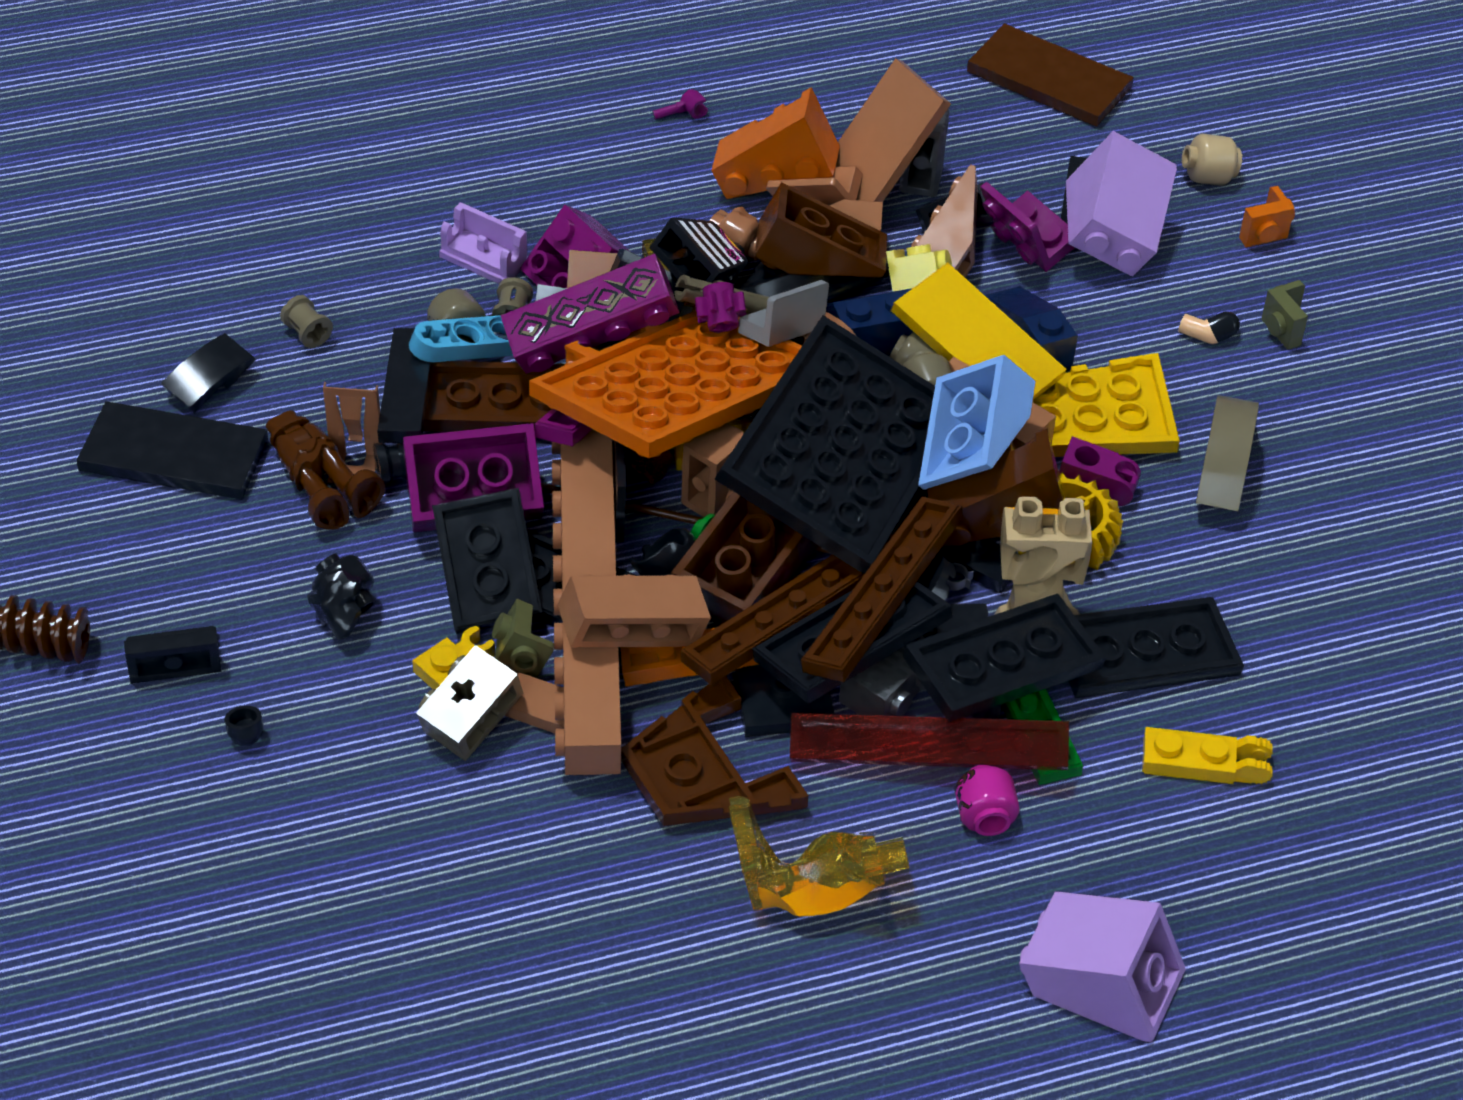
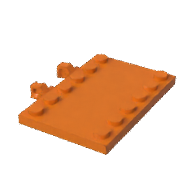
(664, 383)

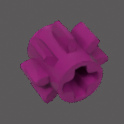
(720, 307)

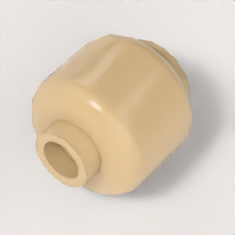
(1212, 159)

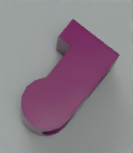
(1103, 465)

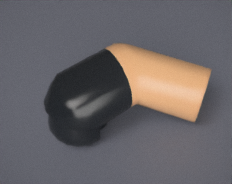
(1212, 329)

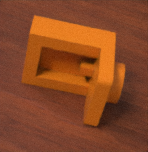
(1267, 221)

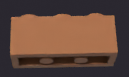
(633, 611)

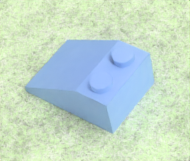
(974, 419)

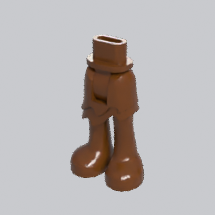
(310, 453)

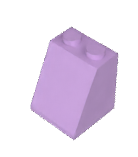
(1119, 203)
(1105, 961)

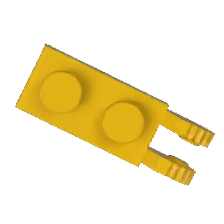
(1206, 756)

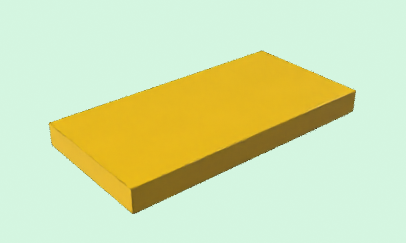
(968, 326)

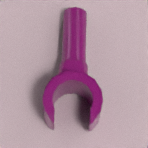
(691, 101)

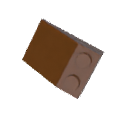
(817, 239)

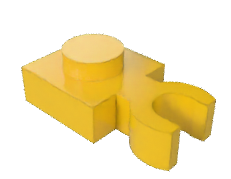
(436, 662)

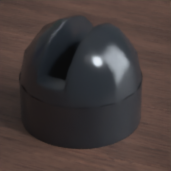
(244, 725)

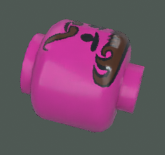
(987, 800)

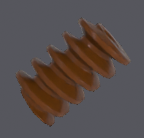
(44, 631)

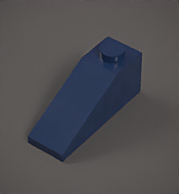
(1040, 321)

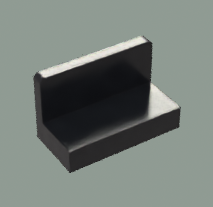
(172, 654)

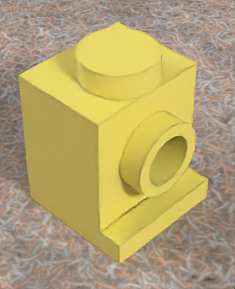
(916, 266)

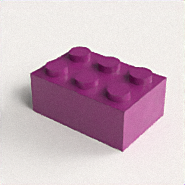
(471, 465)

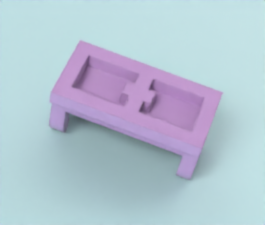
(483, 244)

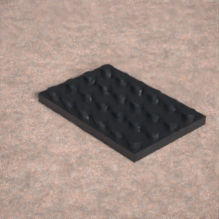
(836, 445)

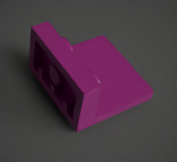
(1029, 225)

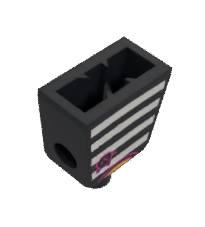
(699, 251)

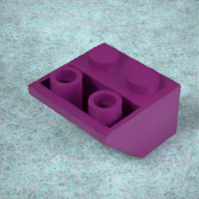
(568, 231)

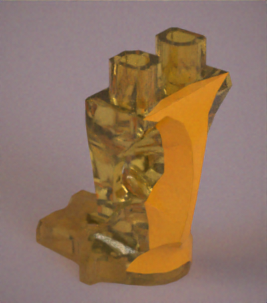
(824, 879)

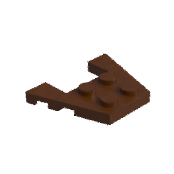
(688, 772)

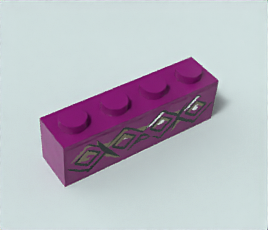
(591, 313)

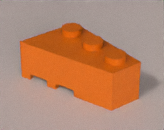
(783, 146)

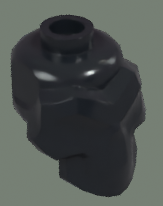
(341, 593)

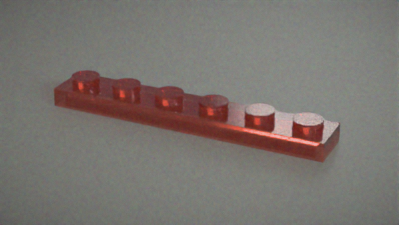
(929, 741)

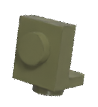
(1284, 315)
(516, 644)

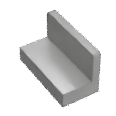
(787, 314)

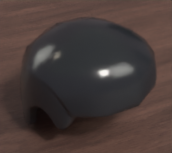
(664, 553)

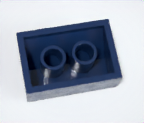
(872, 319)

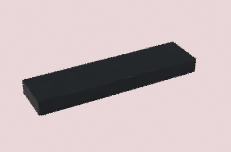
(404, 391)

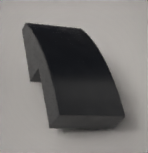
(206, 370)

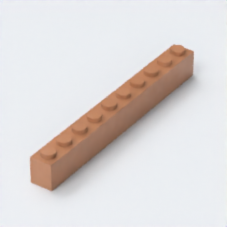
(588, 547)

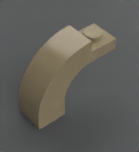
(1227, 453)

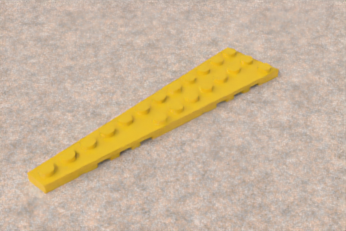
(1109, 406)

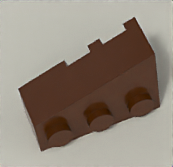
(983, 495)

